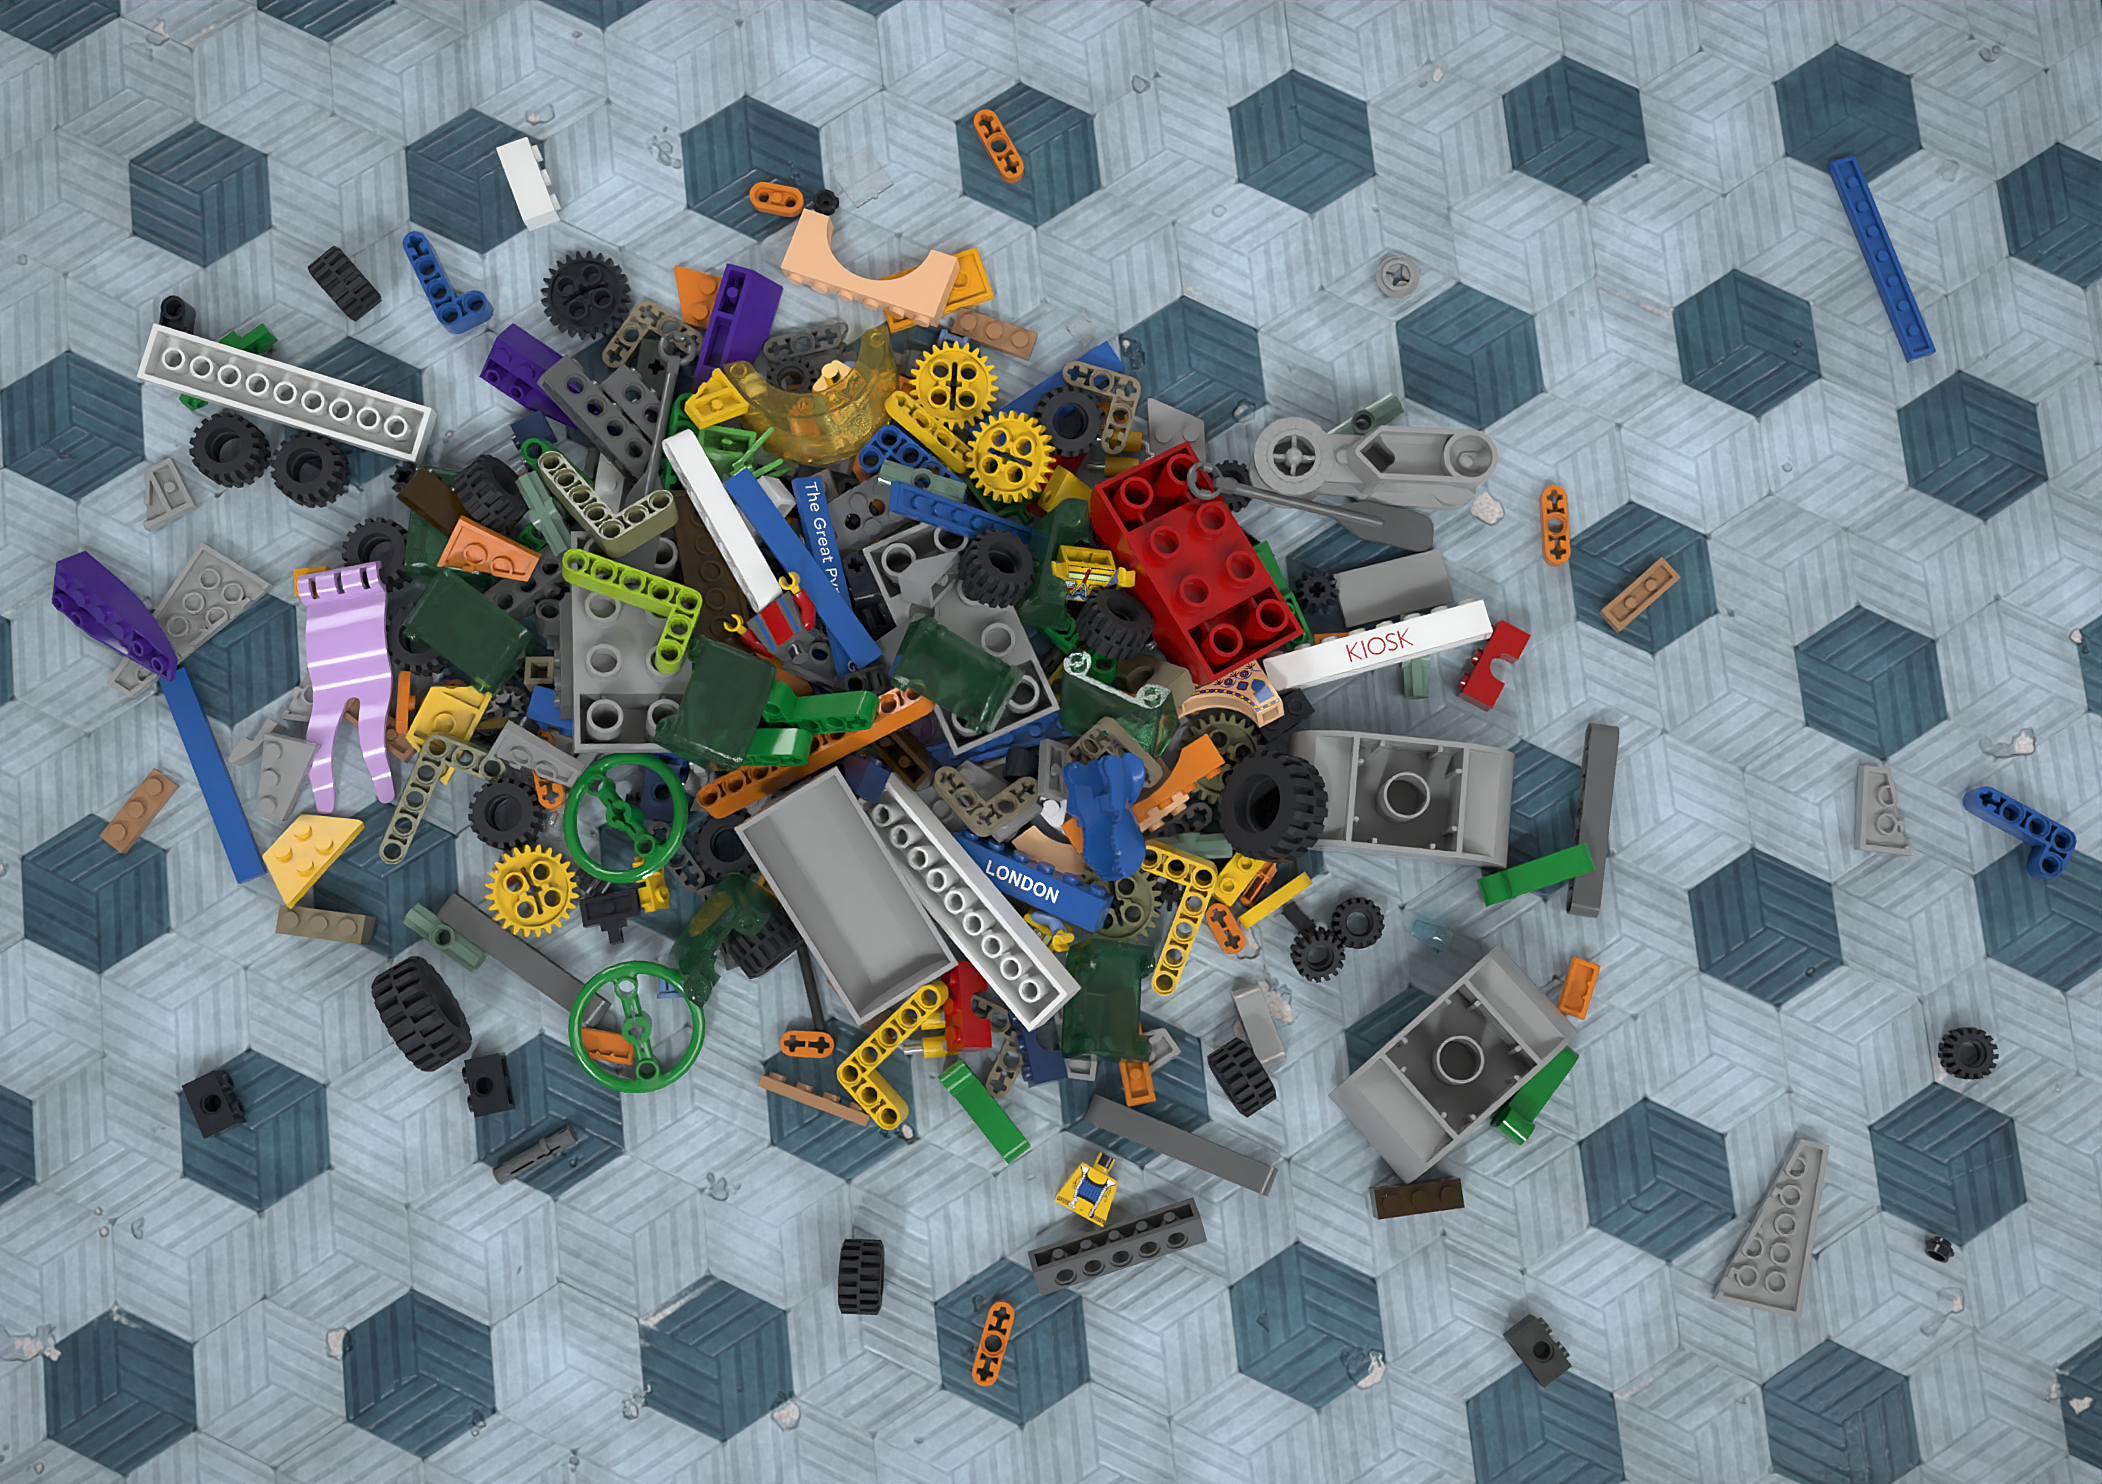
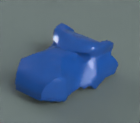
(1102, 803)

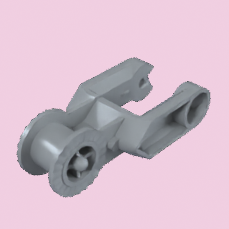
(1385, 466)

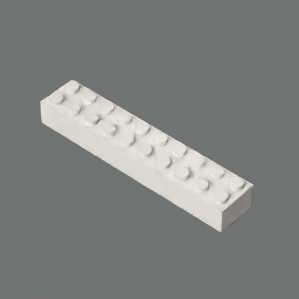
(286, 394)
(970, 907)

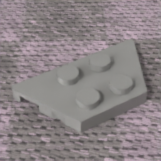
(1172, 427)

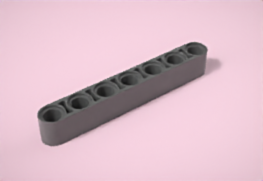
(1594, 816)
(519, 957)
(1180, 1145)

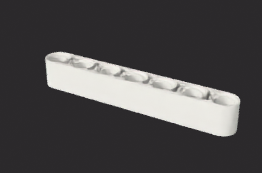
(722, 520)

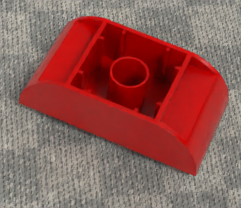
(1192, 567)

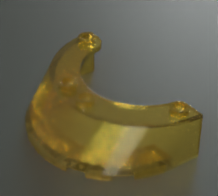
(824, 423)

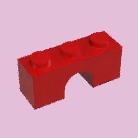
(1480, 686)
(963, 1028)

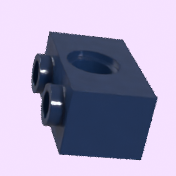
(651, 805)

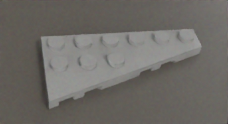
(196, 607)
(1777, 1249)

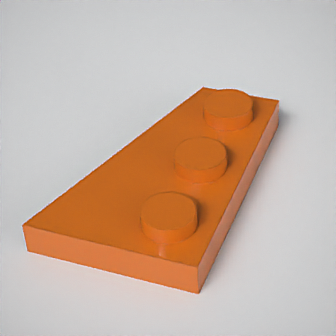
(487, 551)

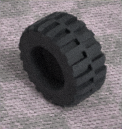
(1299, 813)
(421, 1014)

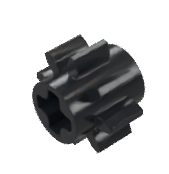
(400, 476)
(591, 884)

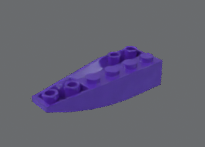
(738, 321)
(516, 367)
(111, 613)

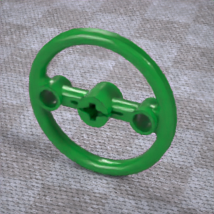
(633, 815)
(646, 1081)

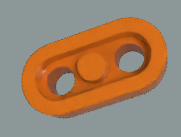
(778, 198)

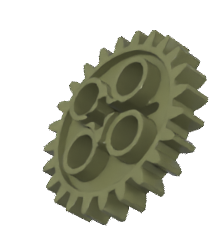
(1232, 736)
(1141, 896)

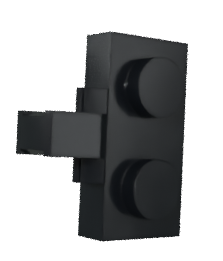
(611, 912)

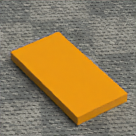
(968, 290)

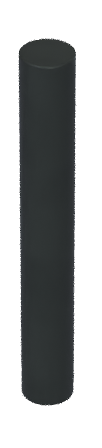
(811, 988)

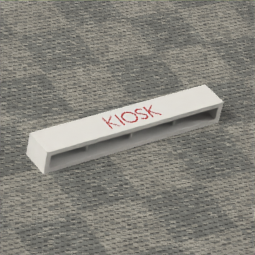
(1378, 647)

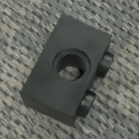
(1546, 1366)

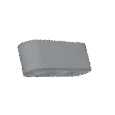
(1258, 1025)

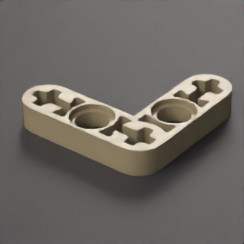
(645, 327)
(1118, 399)
(1113, 743)
(980, 808)
(1008, 1046)

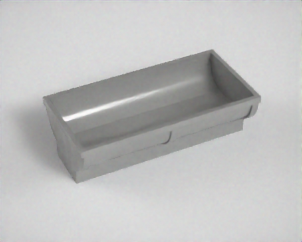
(845, 894)

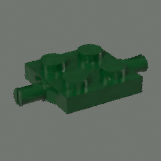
(1000, 508)

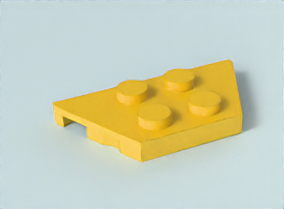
(451, 710)
(307, 852)

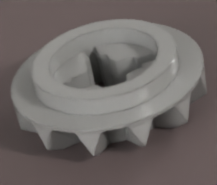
(1409, 274)
(519, 699)

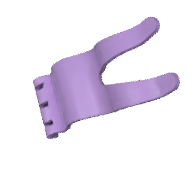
(345, 661)

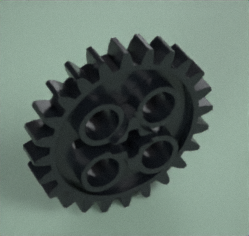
(576, 273)

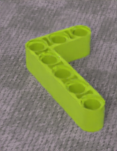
(641, 597)

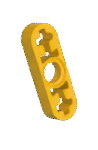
(1275, 900)

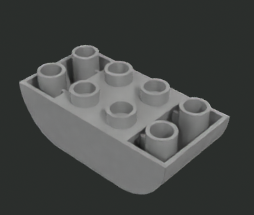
(988, 628)
(614, 649)
(1411, 796)
(1453, 1065)

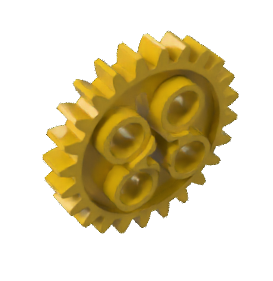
(977, 388)
(1018, 432)
(507, 901)

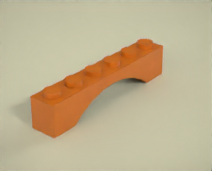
(1193, 763)

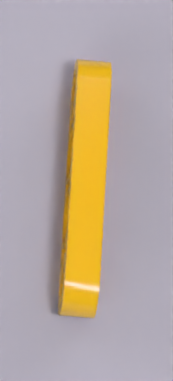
(898, 407)

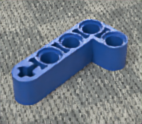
(438, 282)
(898, 452)
(2018, 826)

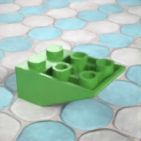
(724, 447)

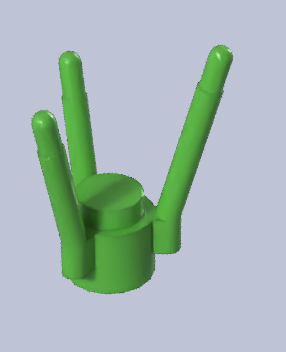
(739, 465)

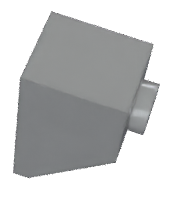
(929, 579)

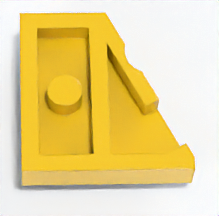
(715, 402)

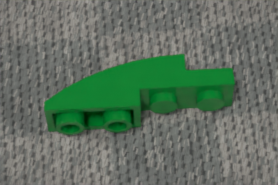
(256, 341)
(1267, 558)

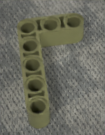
(613, 533)
(426, 785)

